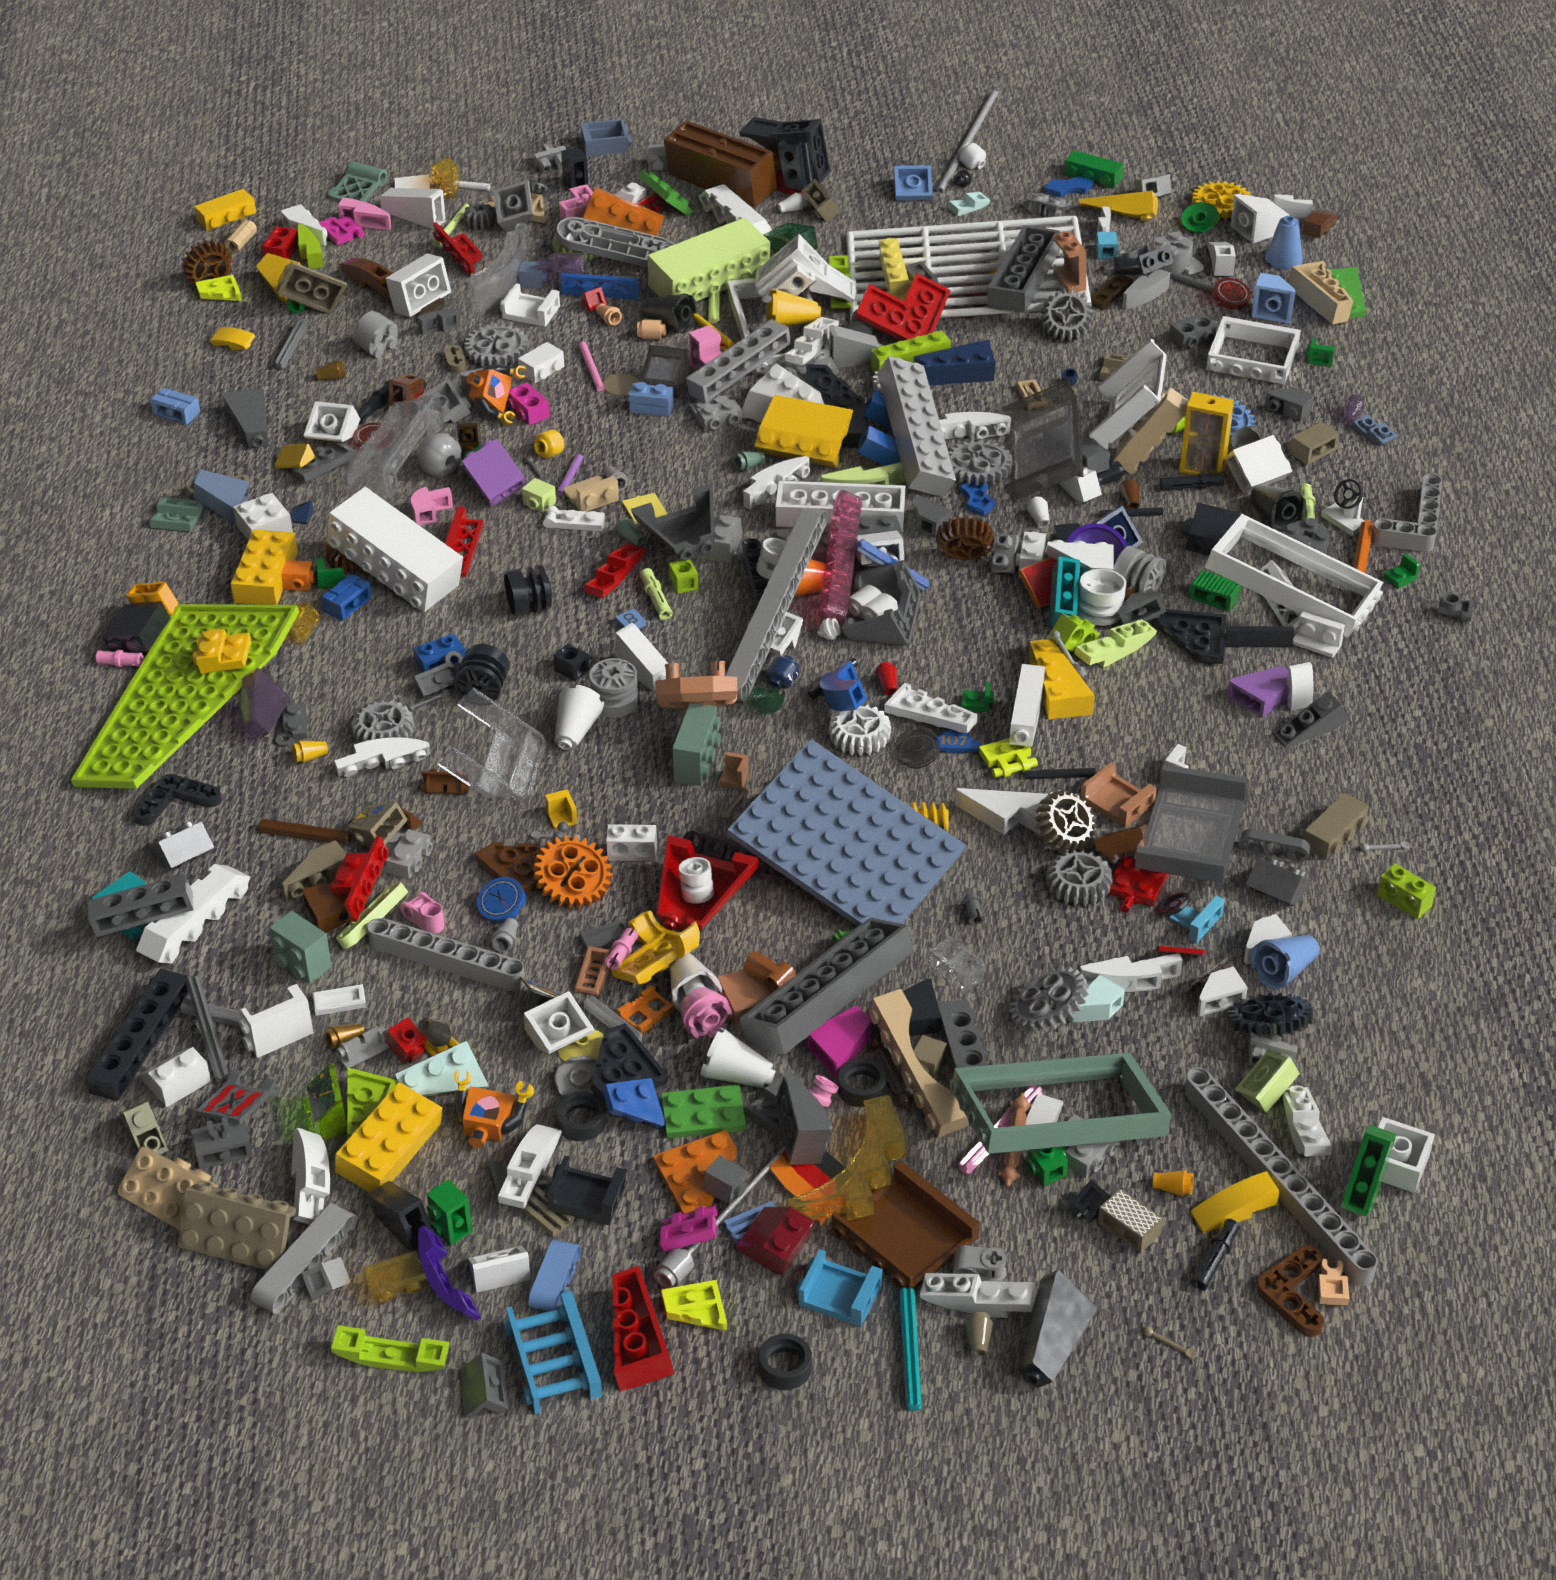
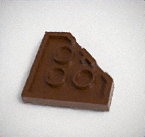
(511, 862)

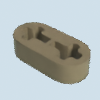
(457, 358)

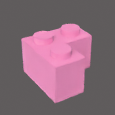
(577, 203)
(703, 346)

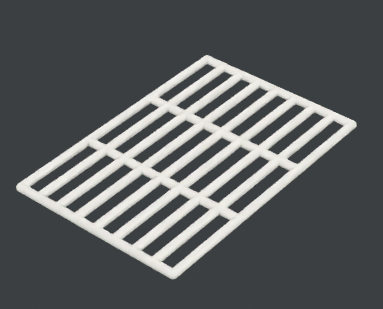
(926, 250)

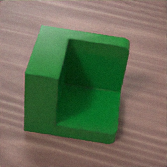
(327, 577)

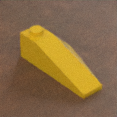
(1136, 205)

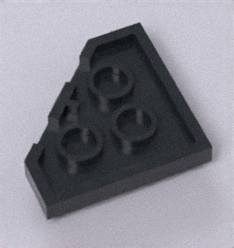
(832, 389)
(1196, 633)
(624, 1059)

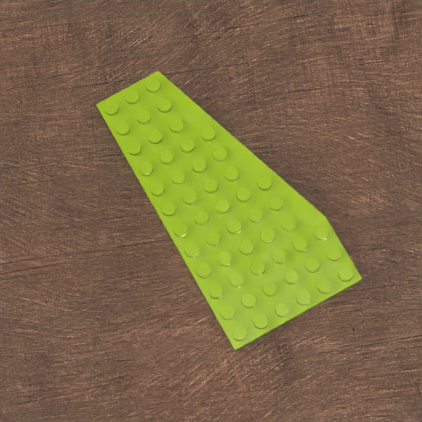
(172, 697)

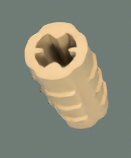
(240, 236)

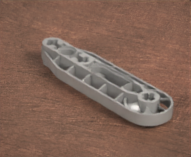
(609, 240)

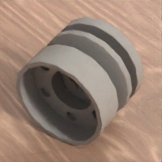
(1140, 570)
(617, 686)

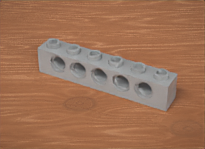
(738, 361)

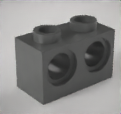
(1192, 331)

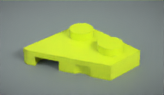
(219, 289)
(695, 1305)

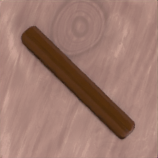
(304, 831)

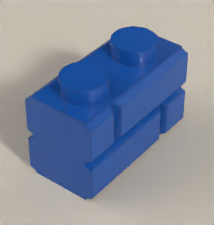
(346, 597)

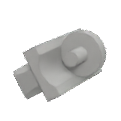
(548, 156)
(1005, 553)
(1259, 1046)

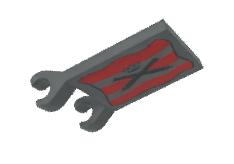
(237, 1100)

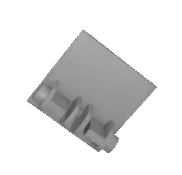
(1052, 206)

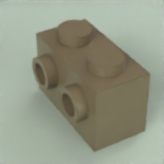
(823, 203)
(1314, 443)

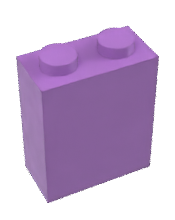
(493, 472)

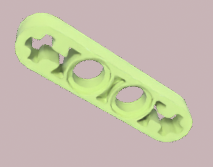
(376, 909)

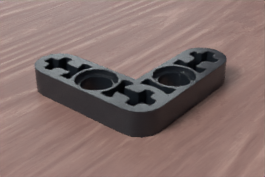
(175, 788)

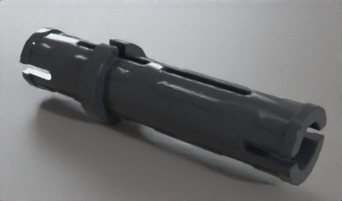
(378, 397)
(1192, 481)
(1228, 1232)

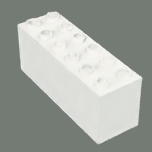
(394, 549)

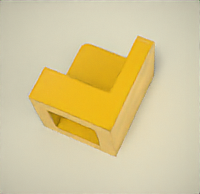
(561, 808)

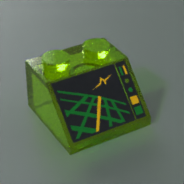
(325, 1105)

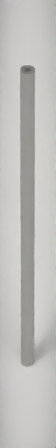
(953, 166)

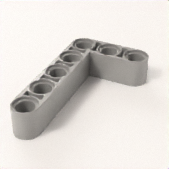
(1411, 535)

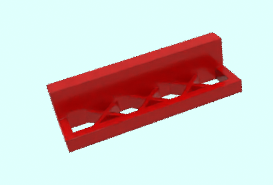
(459, 532)

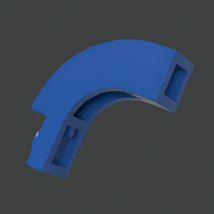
(843, 688)

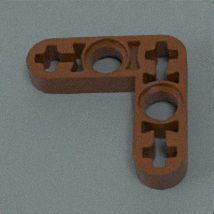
(1285, 1292)

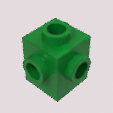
(1047, 1164)

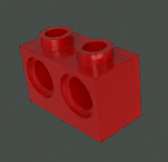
(281, 242)

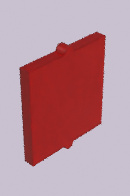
(1185, 951)

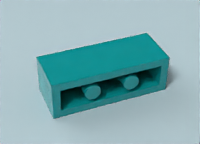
(1064, 588)

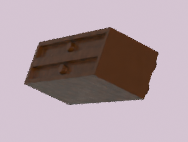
(718, 159)

